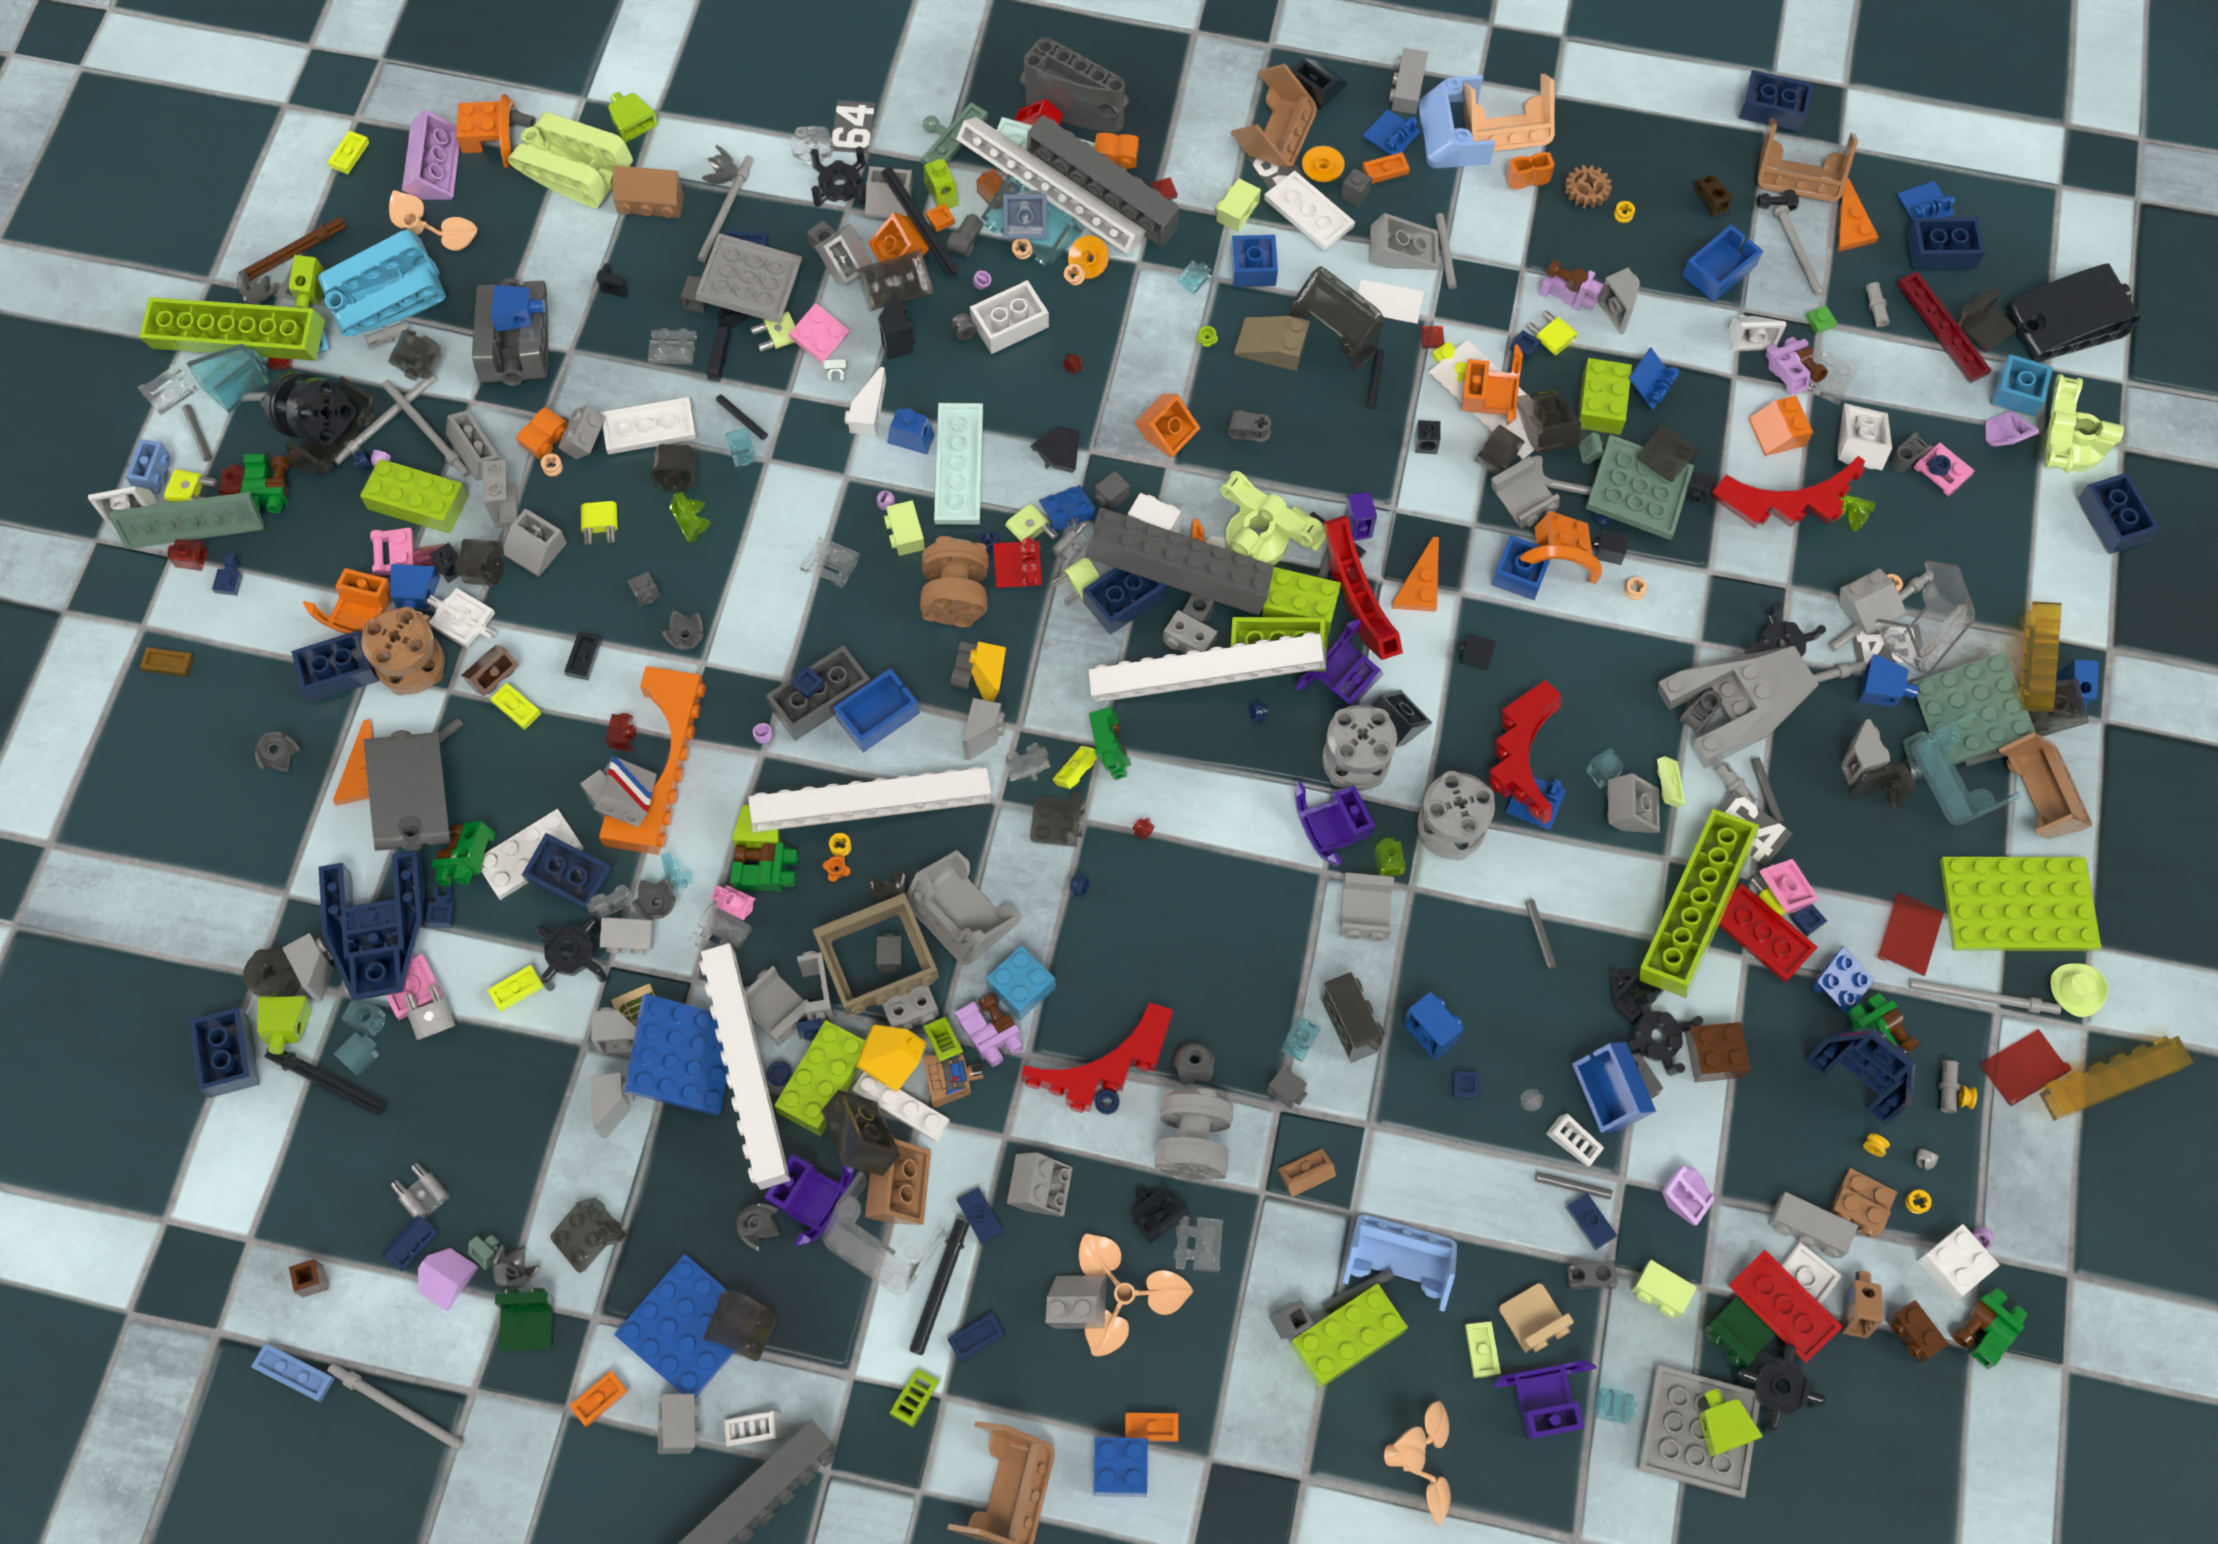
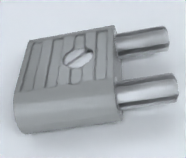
(431, 1017)

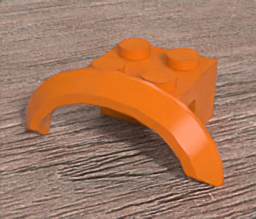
(485, 122)
(1492, 390)
(1566, 540)
(359, 600)

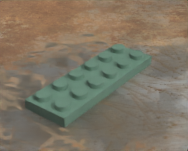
(187, 520)

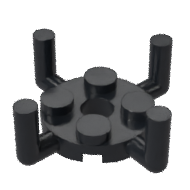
(838, 171)
(1783, 630)
(569, 964)
(1669, 1029)
(1770, 1398)

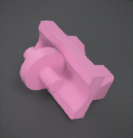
(733, 901)

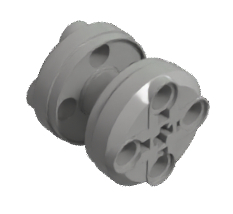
(1359, 747)
(1455, 815)
(1196, 1116)

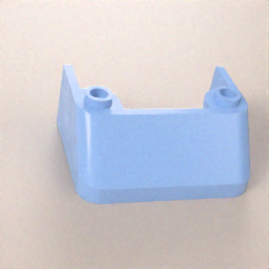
(1442, 143)
(1406, 1251)

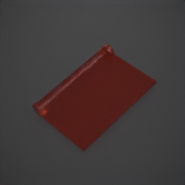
(1910, 934)
(2024, 1067)

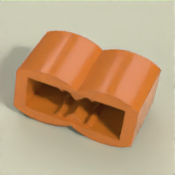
(1119, 149)
(1530, 170)
(542, 433)

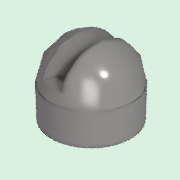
(1926, 1159)

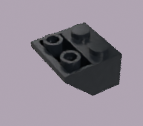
(1318, 81)
(896, 329)

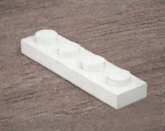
(902, 1107)

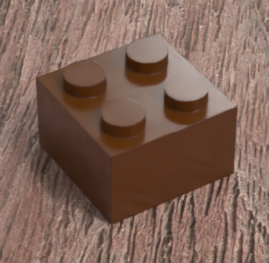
(1717, 1052)

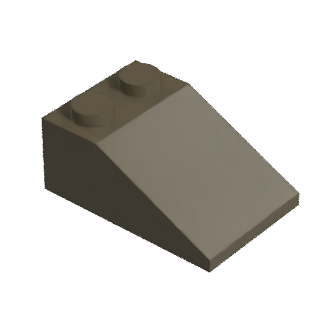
(1273, 340)

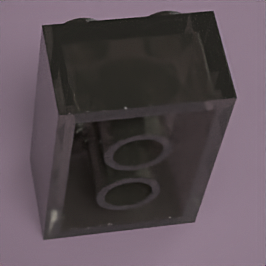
(899, 275)
(1351, 1017)
(860, 1133)

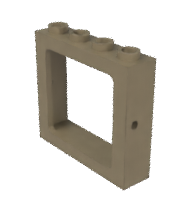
(892, 907)

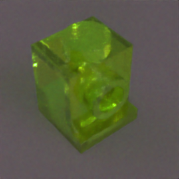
(1388, 864)

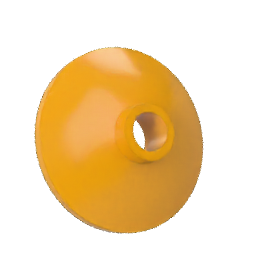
(1323, 164)
(1083, 249)

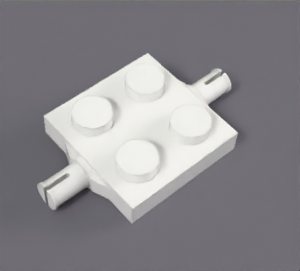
(461, 618)

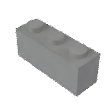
(1408, 80)
(470, 442)
(1812, 1225)

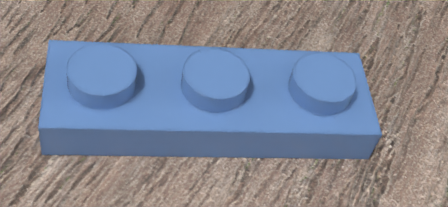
(293, 1372)

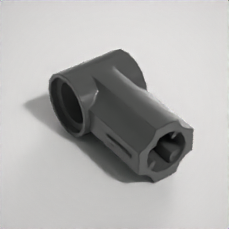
(963, 240)

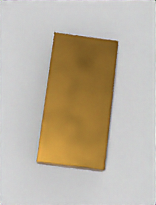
(166, 662)

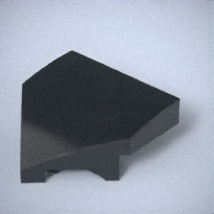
(1059, 448)
(1627, 991)
(1156, 1211)

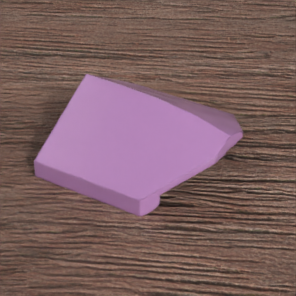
(2008, 429)
(1688, 1195)
(444, 1276)

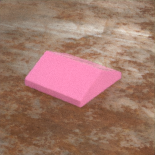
(1789, 886)

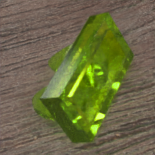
(684, 511)
(1858, 511)

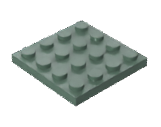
(1634, 492)
(1978, 686)

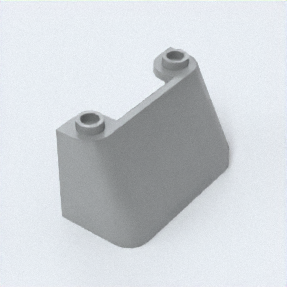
(957, 910)

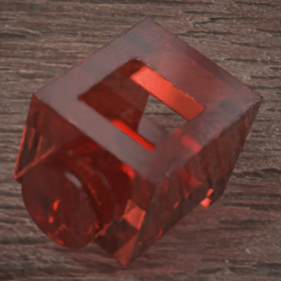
(231, 480)
(187, 554)
(621, 732)

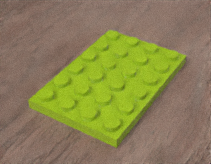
(2020, 904)

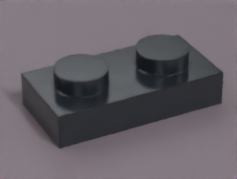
(583, 655)

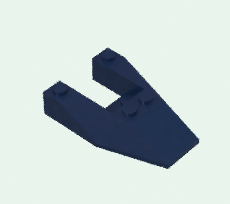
(376, 939)
(1872, 1060)

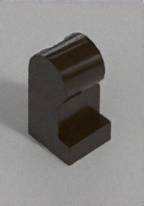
(1714, 195)

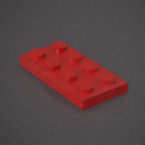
(1765, 934)
(1785, 1305)

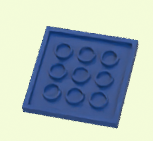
(677, 1056)
(671, 1328)

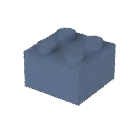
(1025, 214)

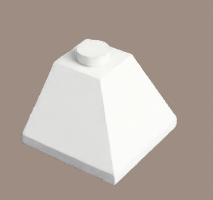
(1754, 332)

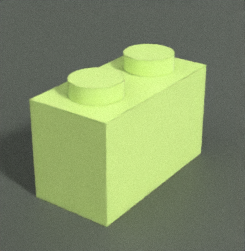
(1238, 204)
(905, 528)
(1663, 1290)

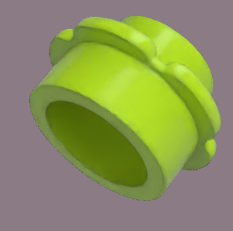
(1207, 331)

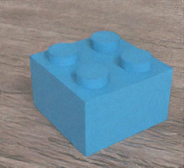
(2022, 385)
(1020, 982)

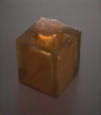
(988, 185)

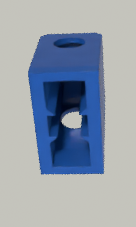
(514, 307)
(911, 431)
(412, 585)
(2087, 675)
(1885, 683)

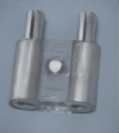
(1071, 546)
(423, 1195)

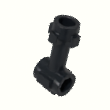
(1789, 198)

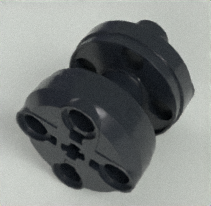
(308, 408)

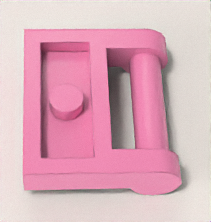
(1956, 475)
(400, 549)

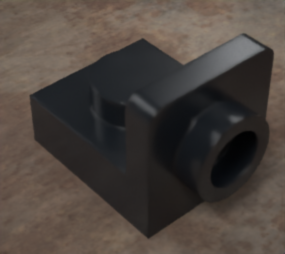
(611, 283)
(1699, 487)

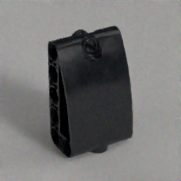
(2074, 313)

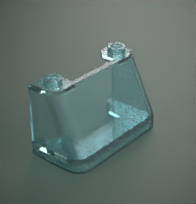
(1061, 226)

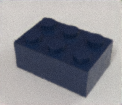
(1776, 98)
(1945, 243)
(2118, 513)
(1121, 598)
(333, 667)
(566, 871)
(224, 1052)

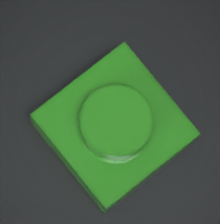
(1821, 319)

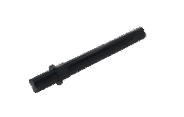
(329, 1082)
(939, 1287)

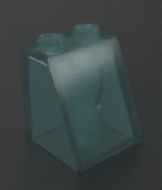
(230, 375)

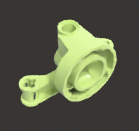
(2076, 438)
(1267, 514)

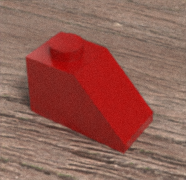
(1031, 113)

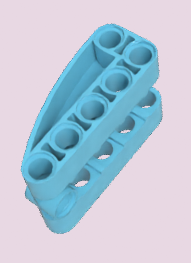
(382, 284)

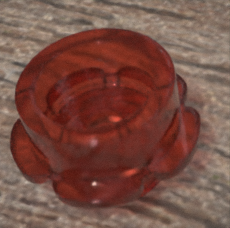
(1073, 363)
(1143, 828)

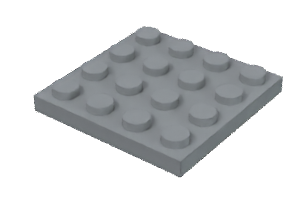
(749, 278)
(1675, 1440)

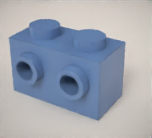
(149, 465)

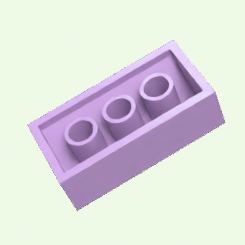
(431, 158)

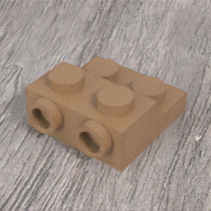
(1863, 1203)

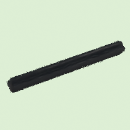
(920, 222)

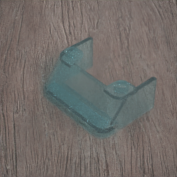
(1945, 781)

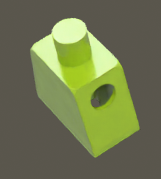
(631, 115)
(938, 177)
(304, 281)
(753, 840)
(282, 1020)
(1726, 1424)

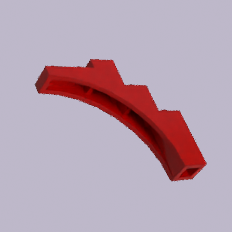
(1790, 506)
(1359, 599)
(1522, 722)
(1112, 1070)

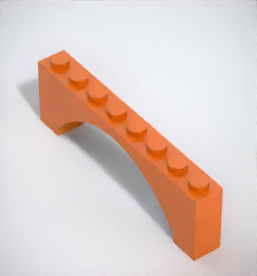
(678, 699)

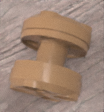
(954, 578)
(403, 651)

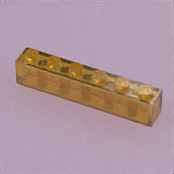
(2041, 657)
(2115, 1078)

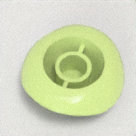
(2079, 989)

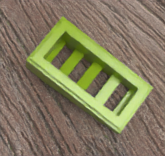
(939, 1035)
(901, 1401)

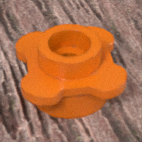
(838, 861)

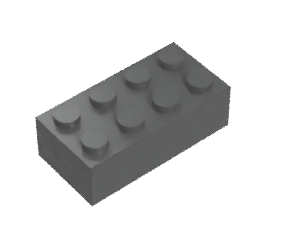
(841, 679)

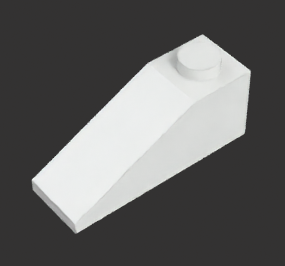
(866, 406)

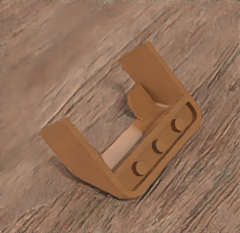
(1288, 124)
(1807, 180)
(2048, 785)
(1017, 1487)

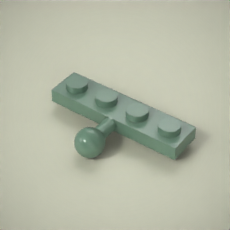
(947, 145)

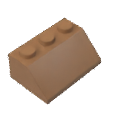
(647, 191)
(902, 1190)

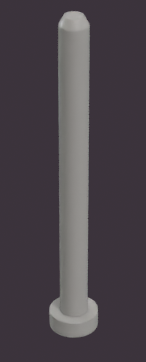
(1782, 213)

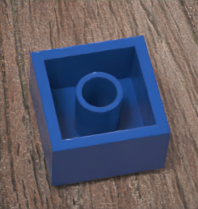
(1254, 260)
(1517, 575)
(1433, 1025)
(1120, 1467)

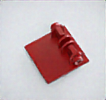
(1017, 564)

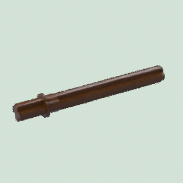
(295, 248)

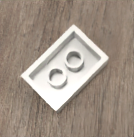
(1009, 317)

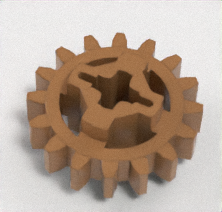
(1588, 186)

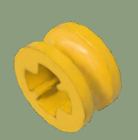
(1627, 206)
(841, 838)
(1967, 1097)
(1876, 1145)
(1919, 1194)

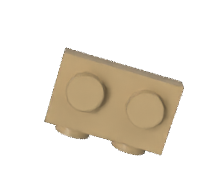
(1535, 1318)

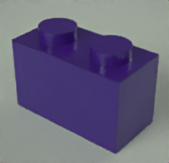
(1361, 515)

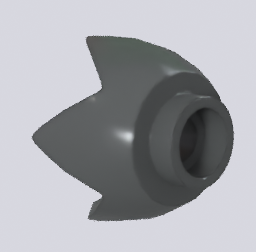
(723, 167)
(257, 292)
(682, 625)
(280, 756)
(650, 892)
(1190, 1072)
(756, 1223)
(510, 1269)

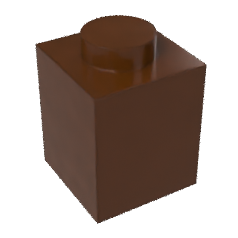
(308, 1278)

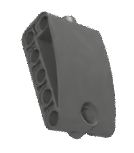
(1075, 86)
(511, 353)
(406, 791)

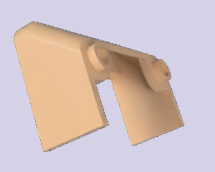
(1514, 131)

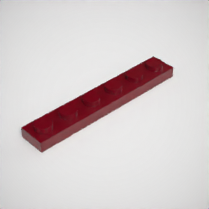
(1944, 327)

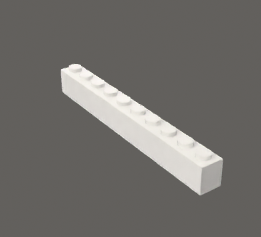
(1059, 189)
(1207, 668)
(869, 799)
(745, 1067)

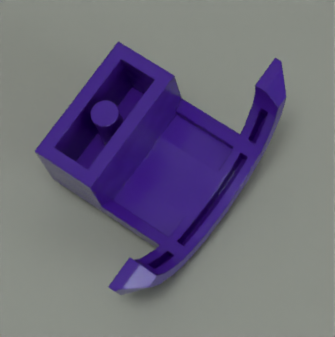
(1347, 670)
(1334, 823)
(808, 1197)
(1547, 1398)

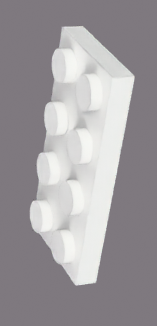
(1309, 210)
(648, 425)
(508, 860)

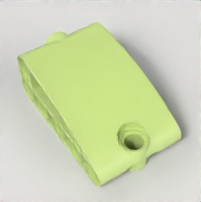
(570, 158)

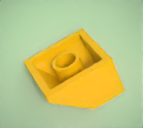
(987, 668)
(891, 1055)

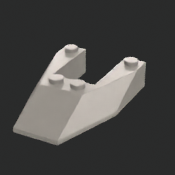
(1755, 694)

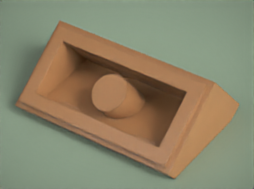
(1307, 1172)

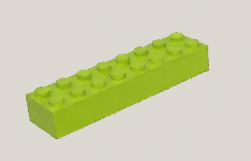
(221, 325)
(1699, 903)

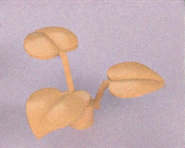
(407, 213)
(1165, 1291)
(1410, 1454)

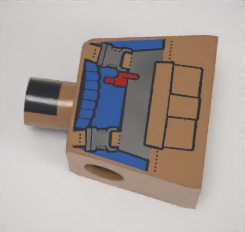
(949, 1078)
(1862, 1306)

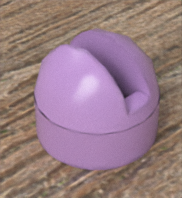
(981, 280)
(376, 455)
(889, 500)
(762, 733)
(1987, 1242)

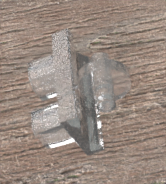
(1028, 764)

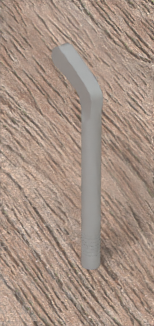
(1556, 484)

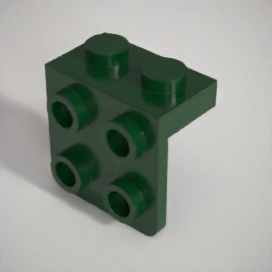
(525, 1319)
(1738, 1333)

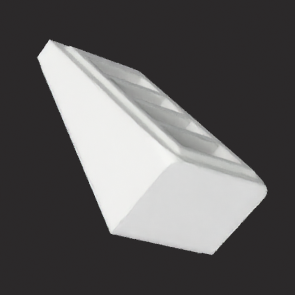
(1570, 1146)
(775, 1428)

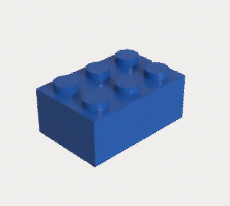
(1720, 264)
(876, 710)
(1614, 1087)

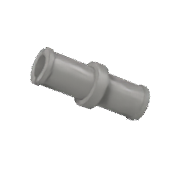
(1877, 304)
(386, 334)
(1734, 782)
(1949, 1086)

